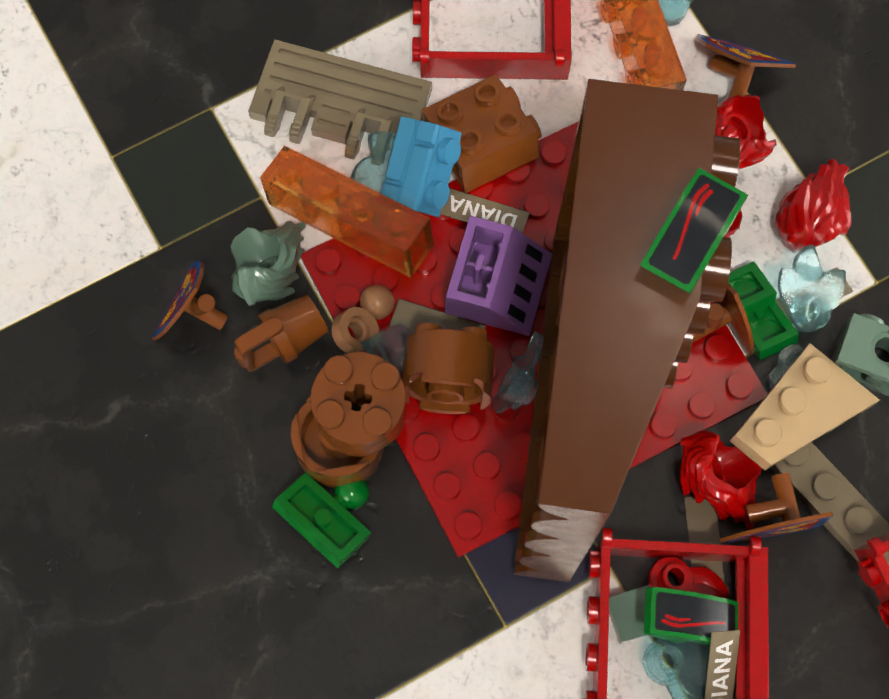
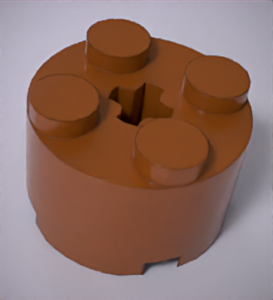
(448, 368)
(353, 378)
(321, 459)

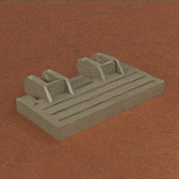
(336, 92)

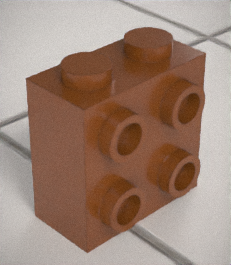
(493, 131)

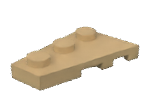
(801, 407)

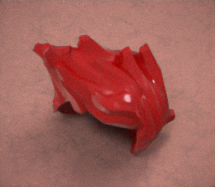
(743, 119)
(815, 209)
(719, 475)

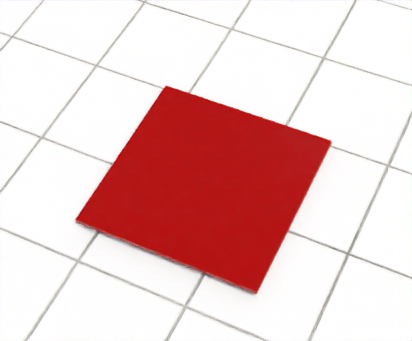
(478, 459)

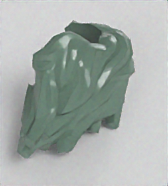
(266, 262)

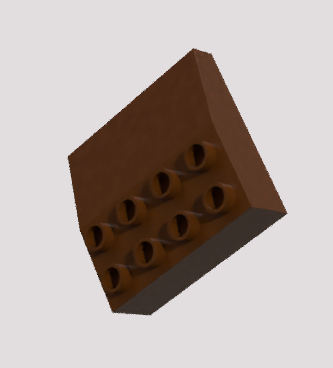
(607, 320)

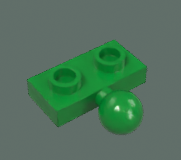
(325, 518)

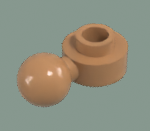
(375, 304)

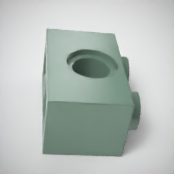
(857, 354)

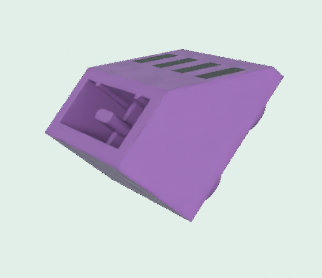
(497, 277)

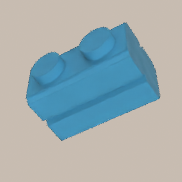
(421, 165)

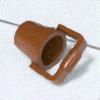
(290, 331)

